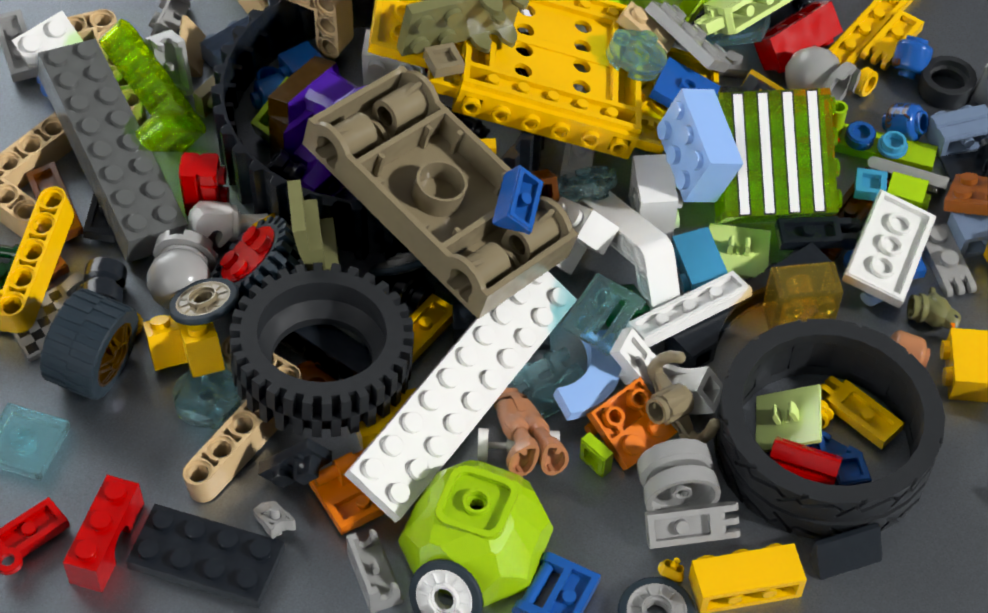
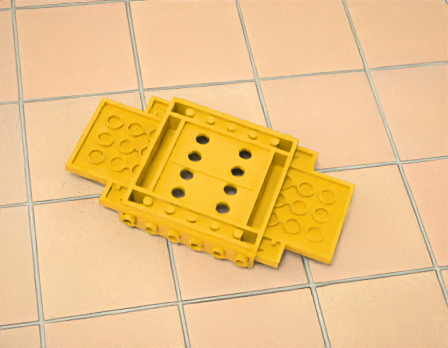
(607, 119)

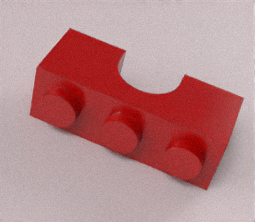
(93, 549)

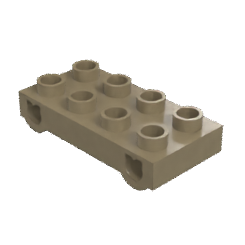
(435, 188)

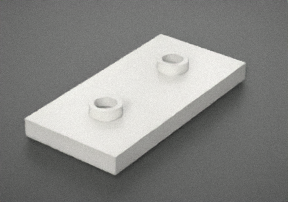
(889, 248)

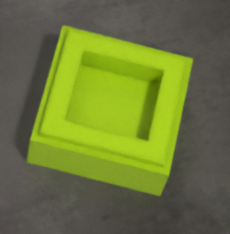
(596, 455)

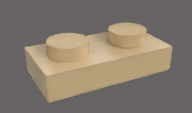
(636, 18)

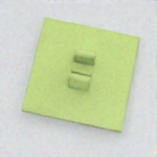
(742, 248)
(789, 415)

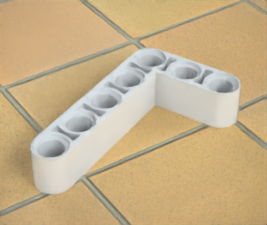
(644, 247)

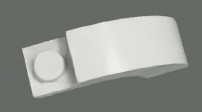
(635, 356)

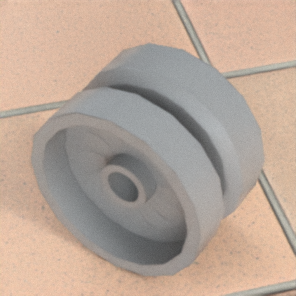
(678, 475)

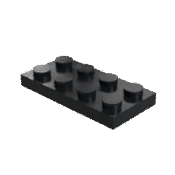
(206, 555)

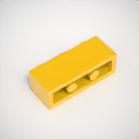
(746, 578)

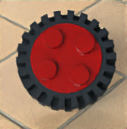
(259, 254)

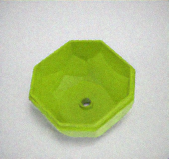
(495, 543)

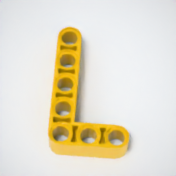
(35, 260)

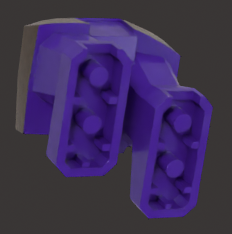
(293, 103)

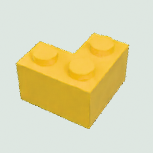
(180, 344)

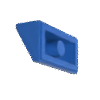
(518, 200)

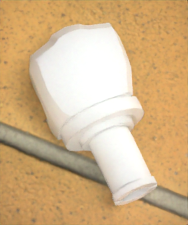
(220, 216)

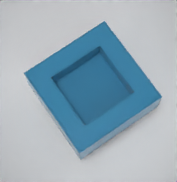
(868, 183)

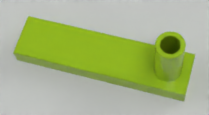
(918, 155)

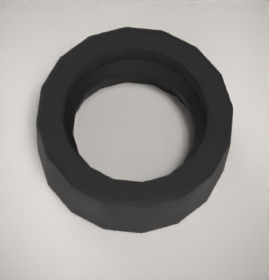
(942, 97)

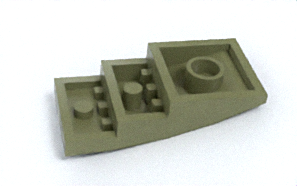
(312, 235)

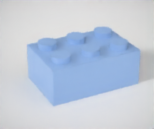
(699, 145)

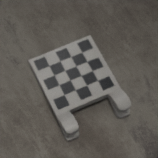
(33, 339)

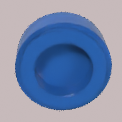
(860, 135)

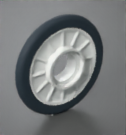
(448, 576)

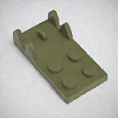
(455, 21)

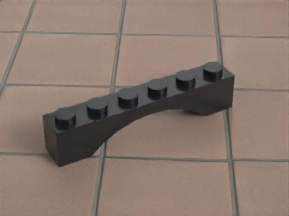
(702, 339)

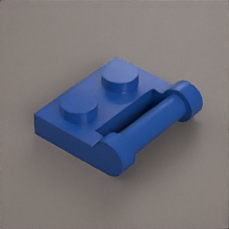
(570, 592)

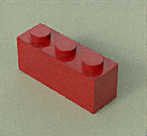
(808, 27)

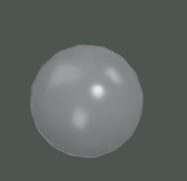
(821, 68)
(178, 263)

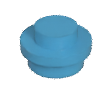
(892, 145)

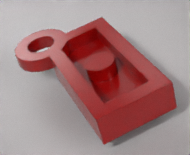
(30, 532)

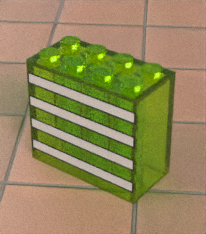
(785, 155)

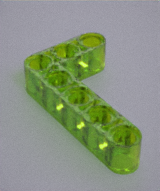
(173, 121)

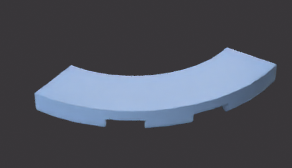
(593, 387)

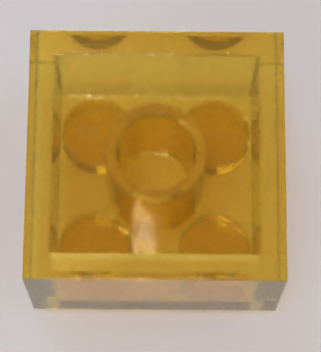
(802, 293)

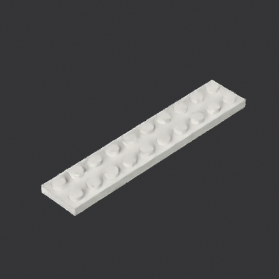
(457, 396)

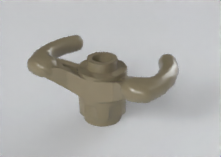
(674, 402)

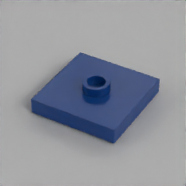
(675, 77)

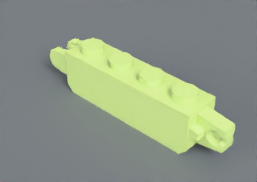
(735, 15)

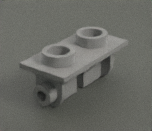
(165, 20)

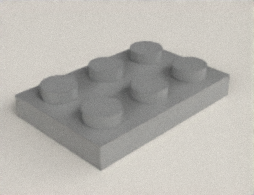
(689, 36)

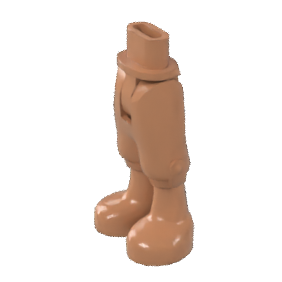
(531, 435)

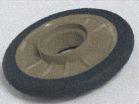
(188, 304)

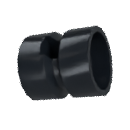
(105, 277)

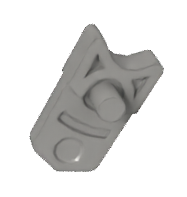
(273, 518)

